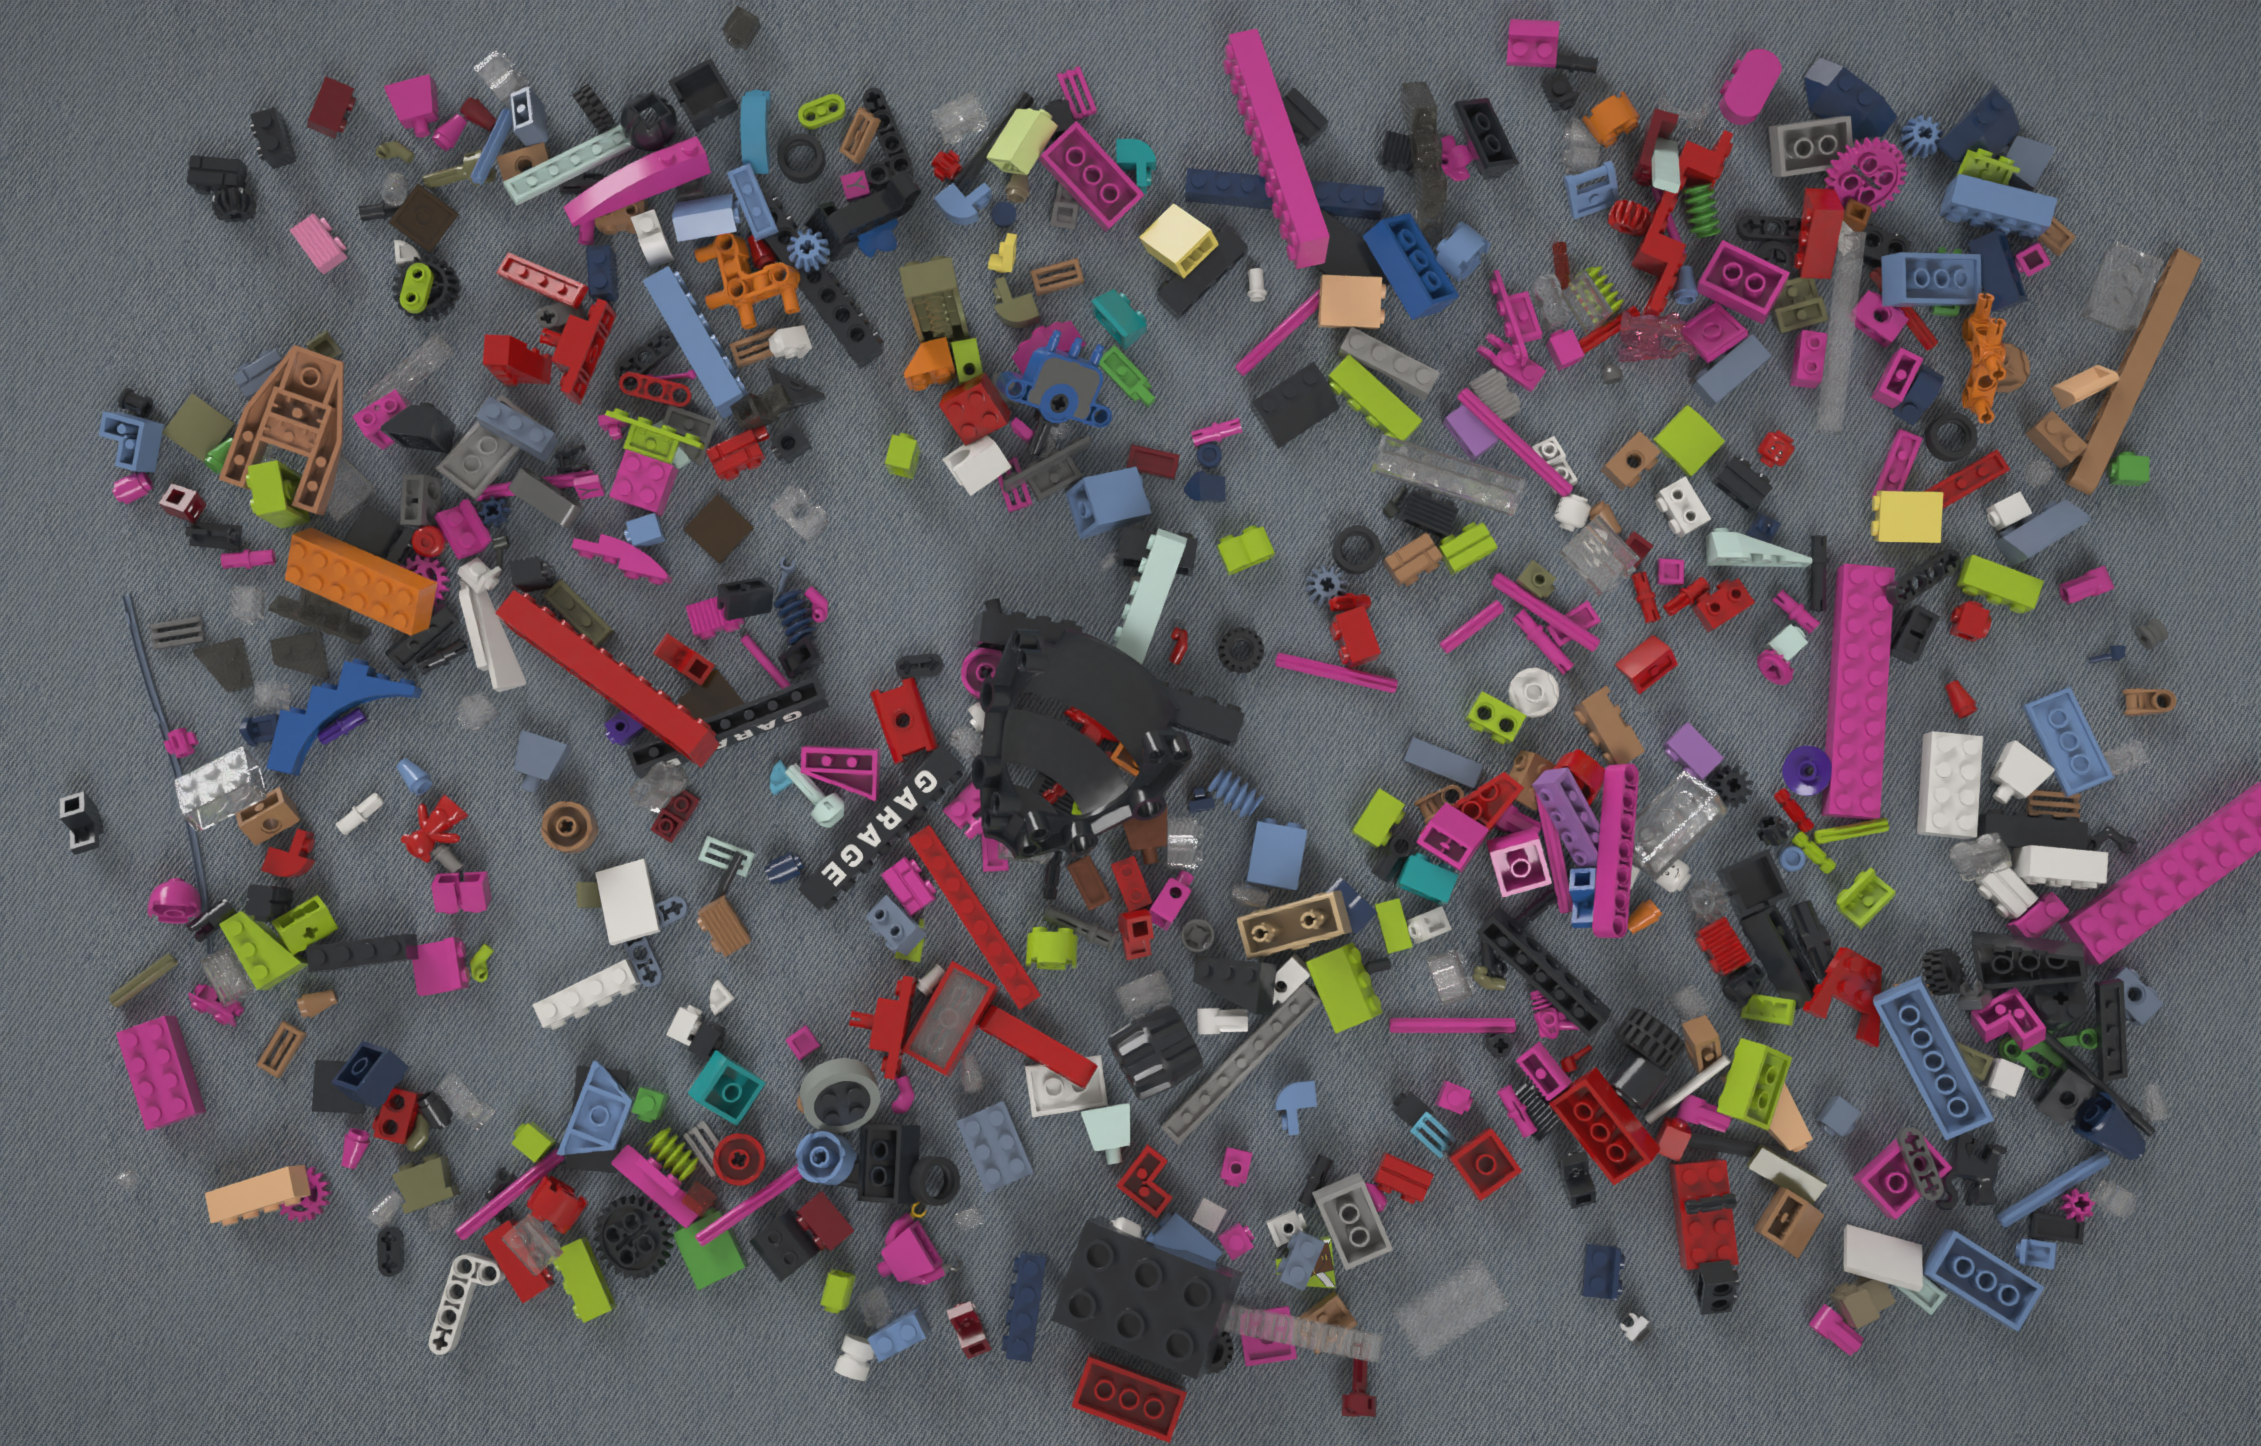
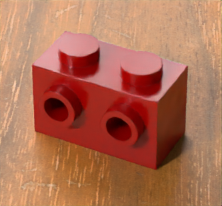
(1722, 605)

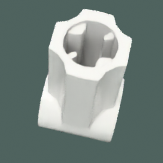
(1217, 1021)

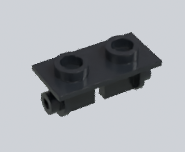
(214, 535)

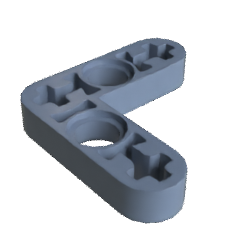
(641, 973)

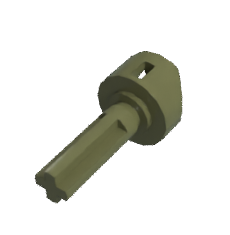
(457, 173)

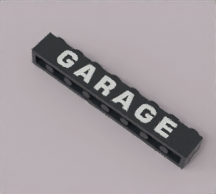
(740, 723)
(881, 828)

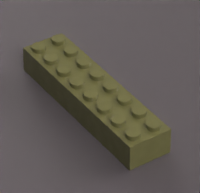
(934, 300)

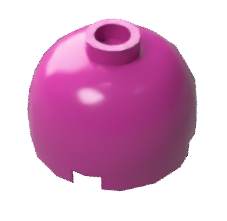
(174, 902)

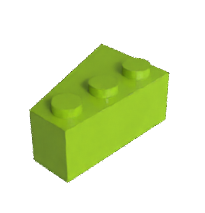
(260, 951)

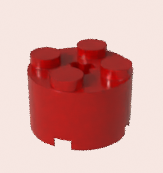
(1586, 772)
(725, 1154)
(556, 1203)

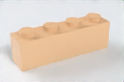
(258, 1194)

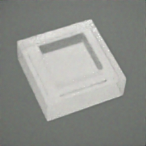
(1209, 1215)

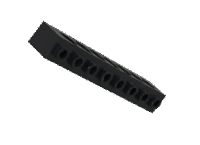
(860, 352)

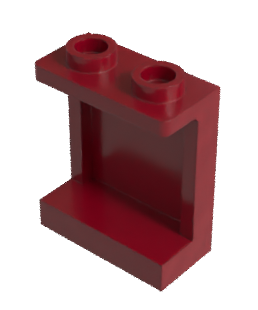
(1659, 125)

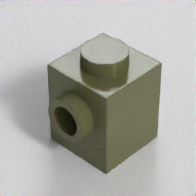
(1536, 580)

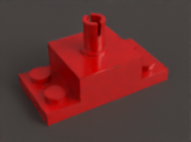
(580, 348)
(889, 1025)

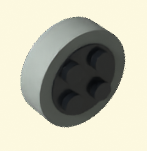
(839, 1095)

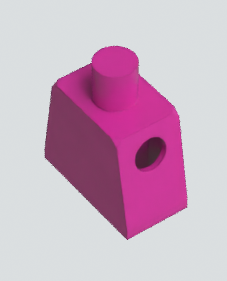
(415, 103)
(1166, 907)

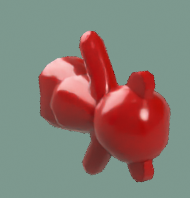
(434, 828)

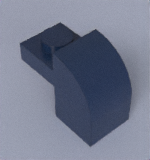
(1919, 395)

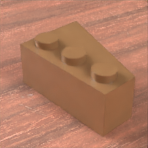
(1608, 728)

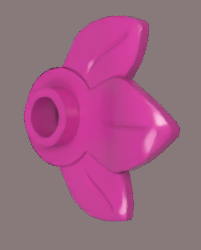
(1455, 159)

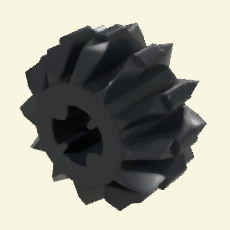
(234, 204)
(1738, 781)

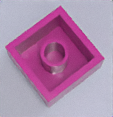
(643, 483)
(1518, 862)

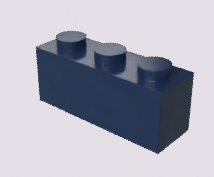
(1999, 271)

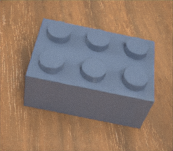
(995, 1146)

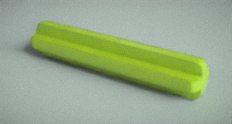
(1851, 831)

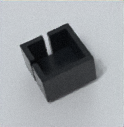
(703, 94)
(1753, 881)

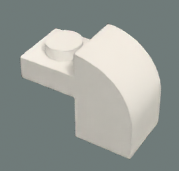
(652, 239)

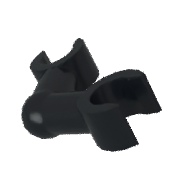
(2109, 832)
(495, 1188)

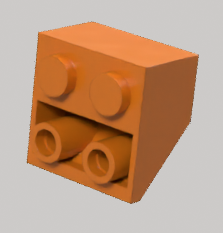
(930, 365)

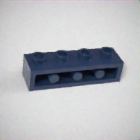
(1026, 1306)

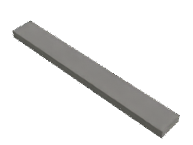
(1240, 1063)

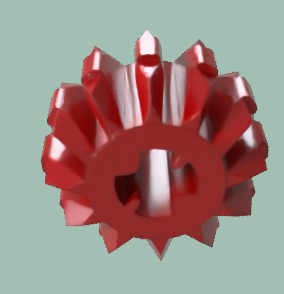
(1629, 218)

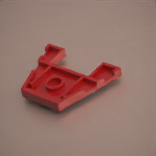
(1855, 983)

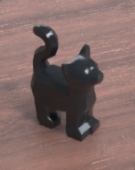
(1979, 1170)

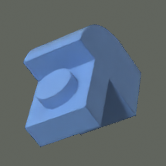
(962, 209)
(1294, 1096)

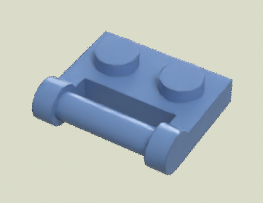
(1593, 197)

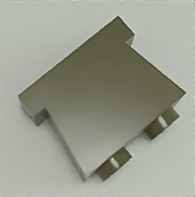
(425, 1183)

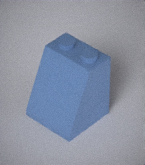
(1108, 502)

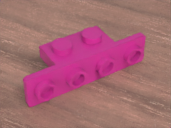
(1519, 317)
(655, 1184)

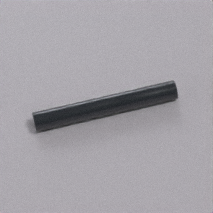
(729, 875)

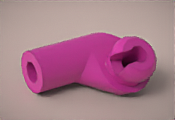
(819, 604)

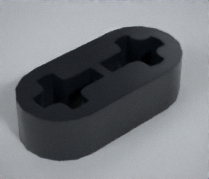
(919, 660)
(384, 1251)

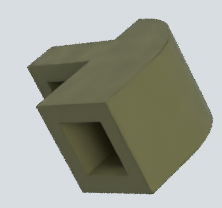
(1014, 312)

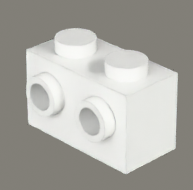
(1682, 507)

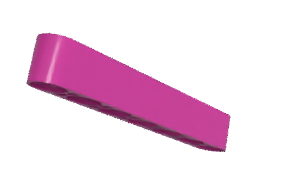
(1615, 851)

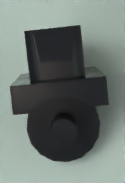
(1743, 984)

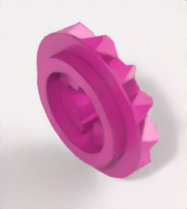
(1778, 675)

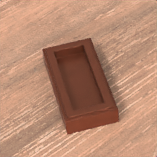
(1089, 882)

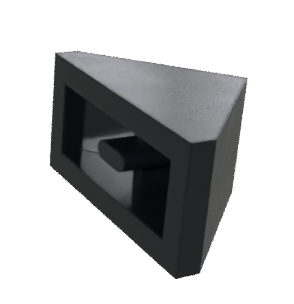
(800, 657)

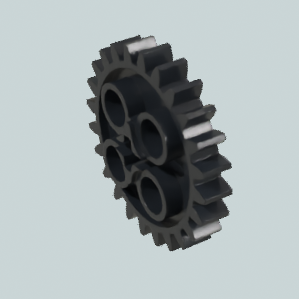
(621, 1216)

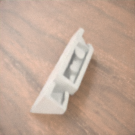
(489, 640)

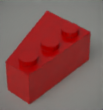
(1819, 233)
(514, 363)

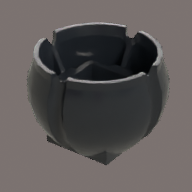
(643, 135)

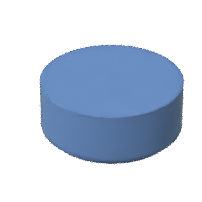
(1791, 858)

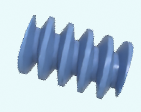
(1235, 793)

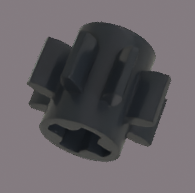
(1773, 830)

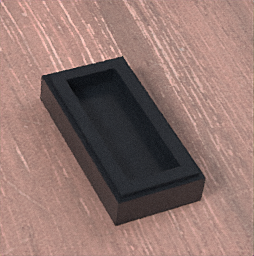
(2056, 1228)

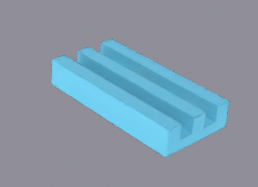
(1442, 1143)

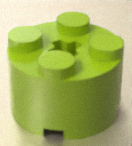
(1051, 949)

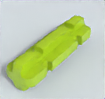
(1813, 852)

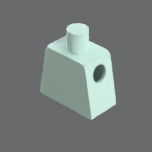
(1109, 1129)

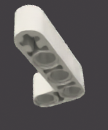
(460, 1305)

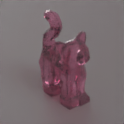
(1649, 333)

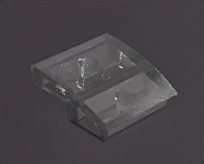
(1586, 303)

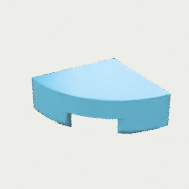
(778, 778)

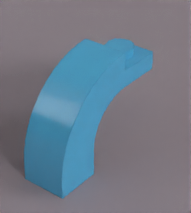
(754, 130)

